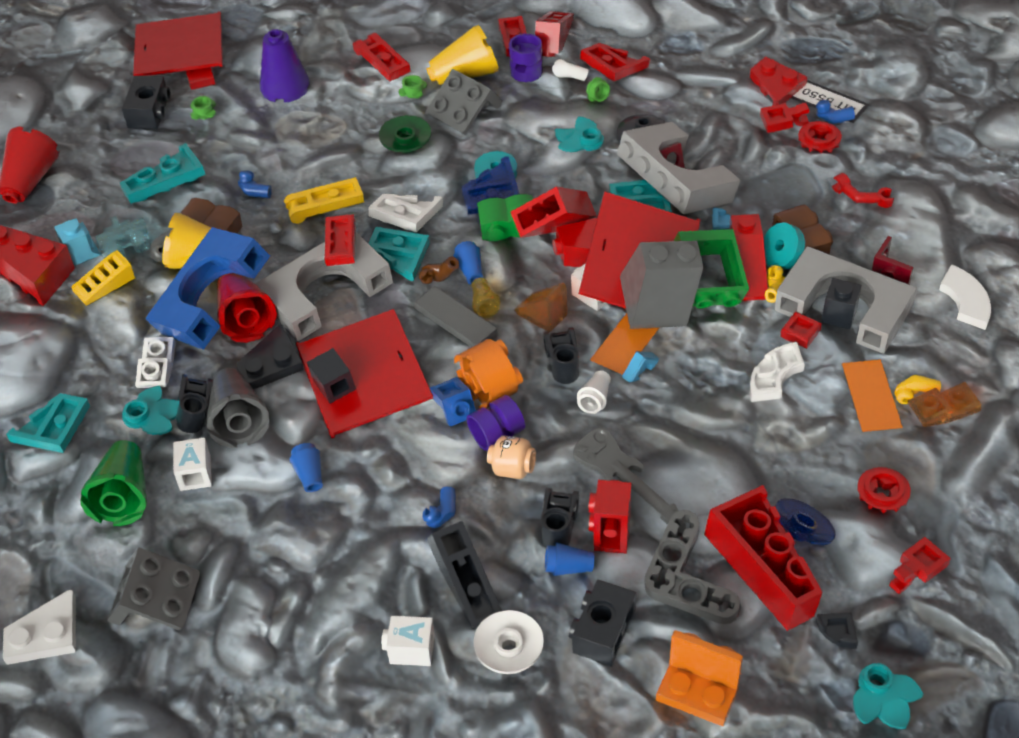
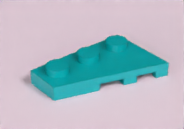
(171, 172)

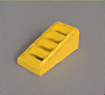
(111, 272)

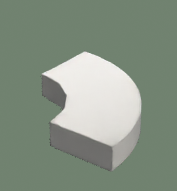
(969, 296)
(774, 370)

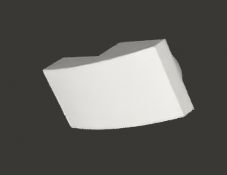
(156, 362)

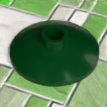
(405, 133)

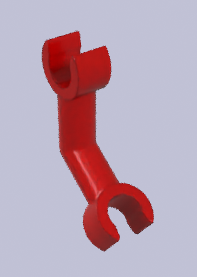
(880, 197)

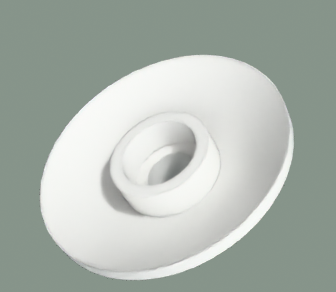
(508, 629)

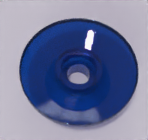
(805, 522)

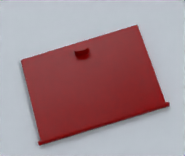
(178, 45)
(623, 226)
(381, 377)

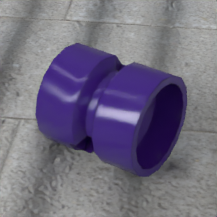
(526, 57)
(500, 420)

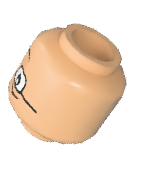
(512, 457)

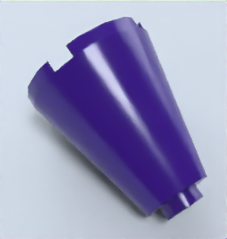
(281, 69)

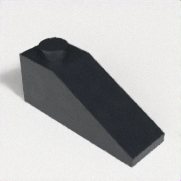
(464, 572)

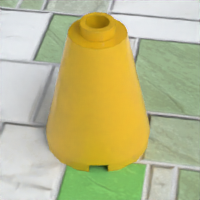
(466, 55)
(182, 240)

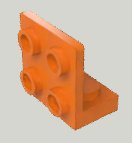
(701, 678)

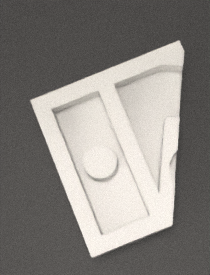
(42, 632)

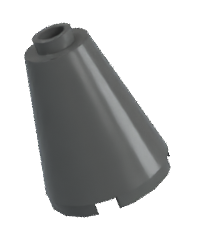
(235, 410)

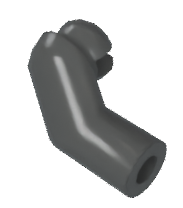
(157, 245)

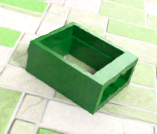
(723, 244)

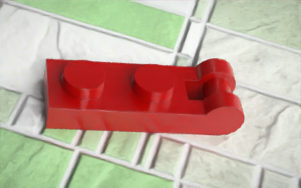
(382, 57)

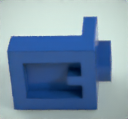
(454, 399)

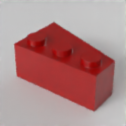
(34, 263)

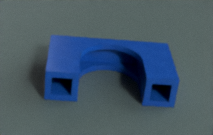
(215, 256)

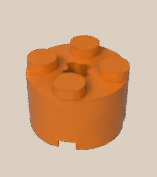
(488, 371)

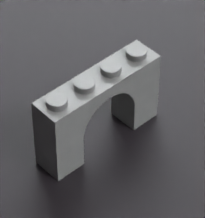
(682, 187)
(290, 281)
(887, 298)

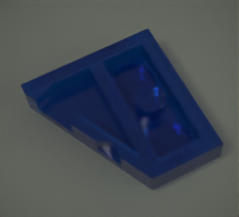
(490, 184)

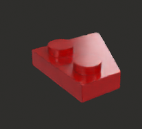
(612, 62)
(777, 80)

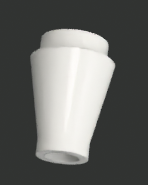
(593, 394)

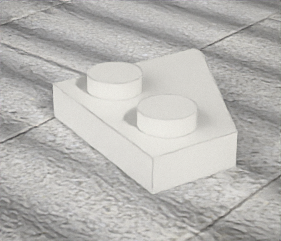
(404, 210)

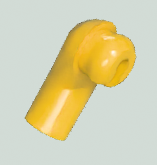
(774, 280)
(909, 387)

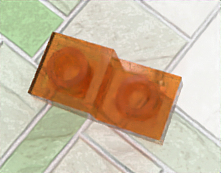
(948, 406)

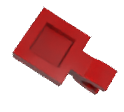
(781, 117)
(920, 561)

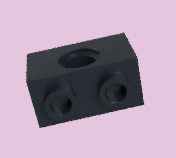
(146, 102)
(603, 640)

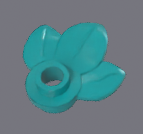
(583, 136)
(151, 412)
(885, 701)

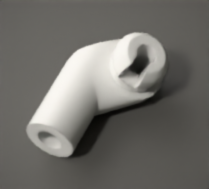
(564, 69)

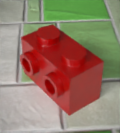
(610, 515)

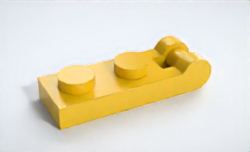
(323, 199)

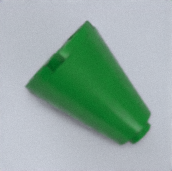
(116, 486)

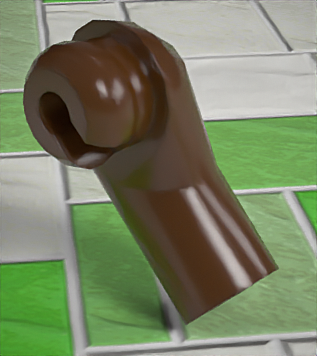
(438, 271)

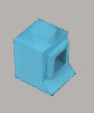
(77, 240)

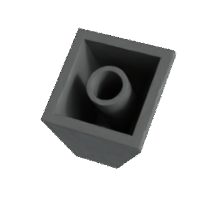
(661, 283)

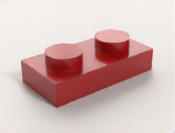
(509, 28)

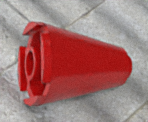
(25, 162)
(243, 309)

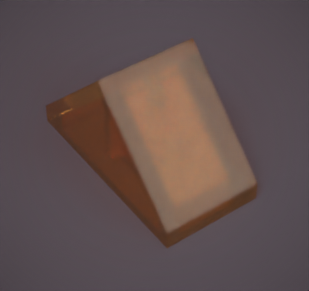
(545, 307)

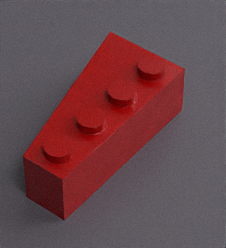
(764, 556)

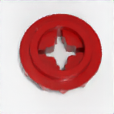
(819, 129)
(888, 480)

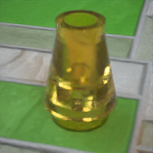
(484, 299)

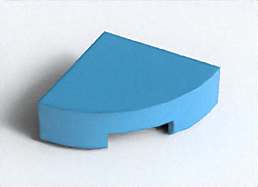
(720, 219)
(638, 364)

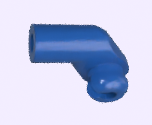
(834, 116)
(250, 186)
(439, 515)

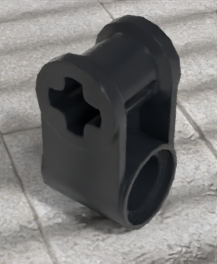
(562, 355)
(193, 403)
(558, 516)

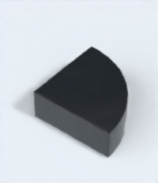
(838, 629)

